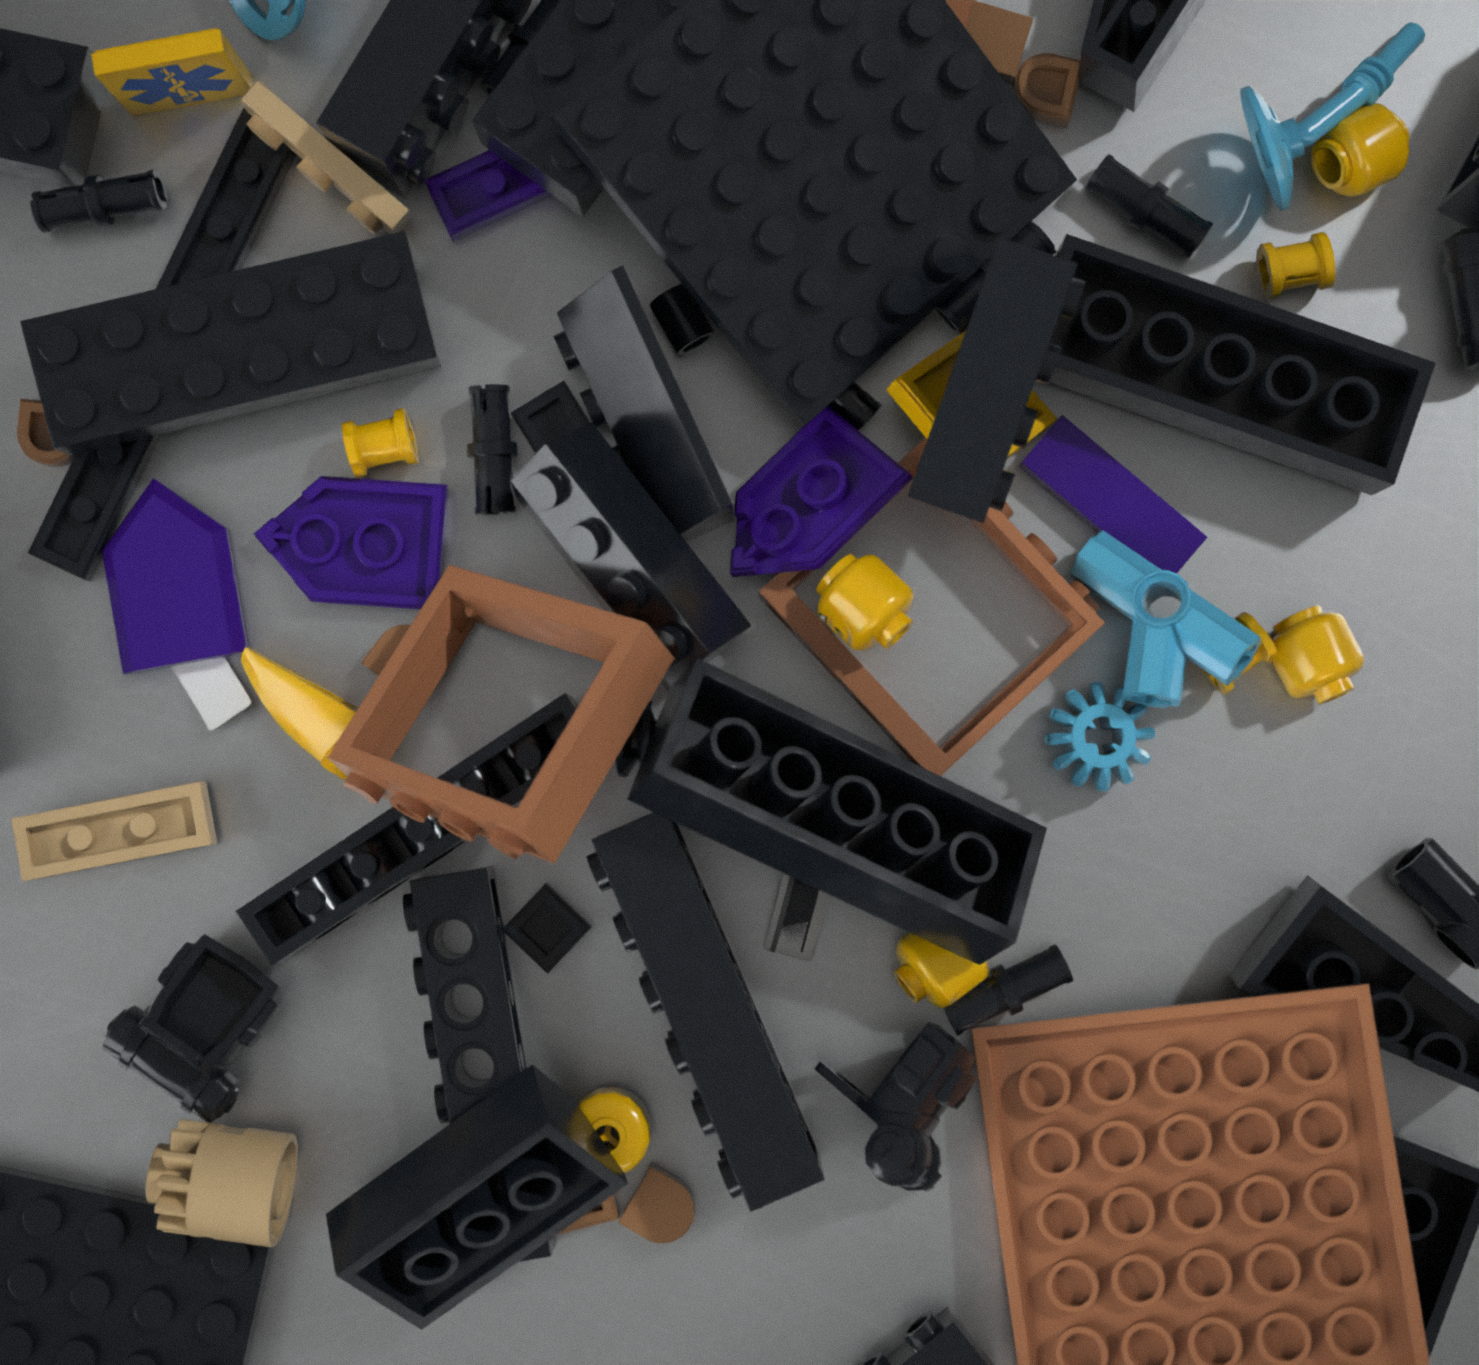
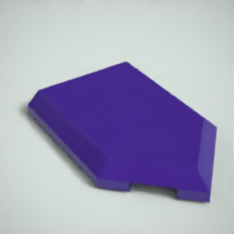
(811, 498)
(362, 541)
(172, 585)

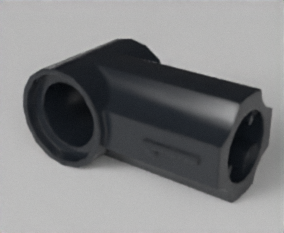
(1444, 895)

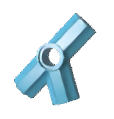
(1162, 644)

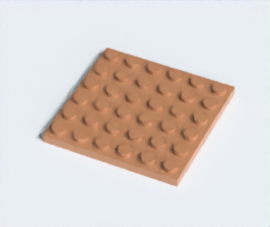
(1201, 1185)

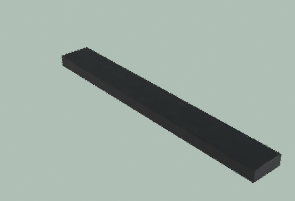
(212, 244)

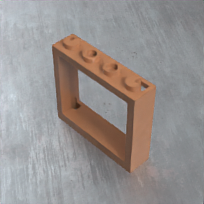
(1033, 563)
(580, 759)

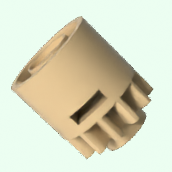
(224, 1182)

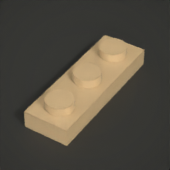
(323, 162)
(114, 831)

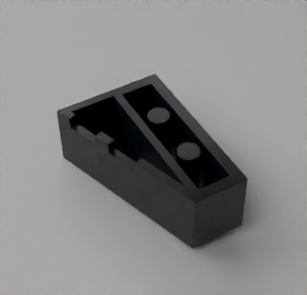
(1130, 44)

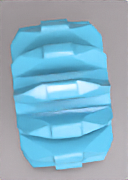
(1087, 755)

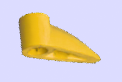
(299, 706)

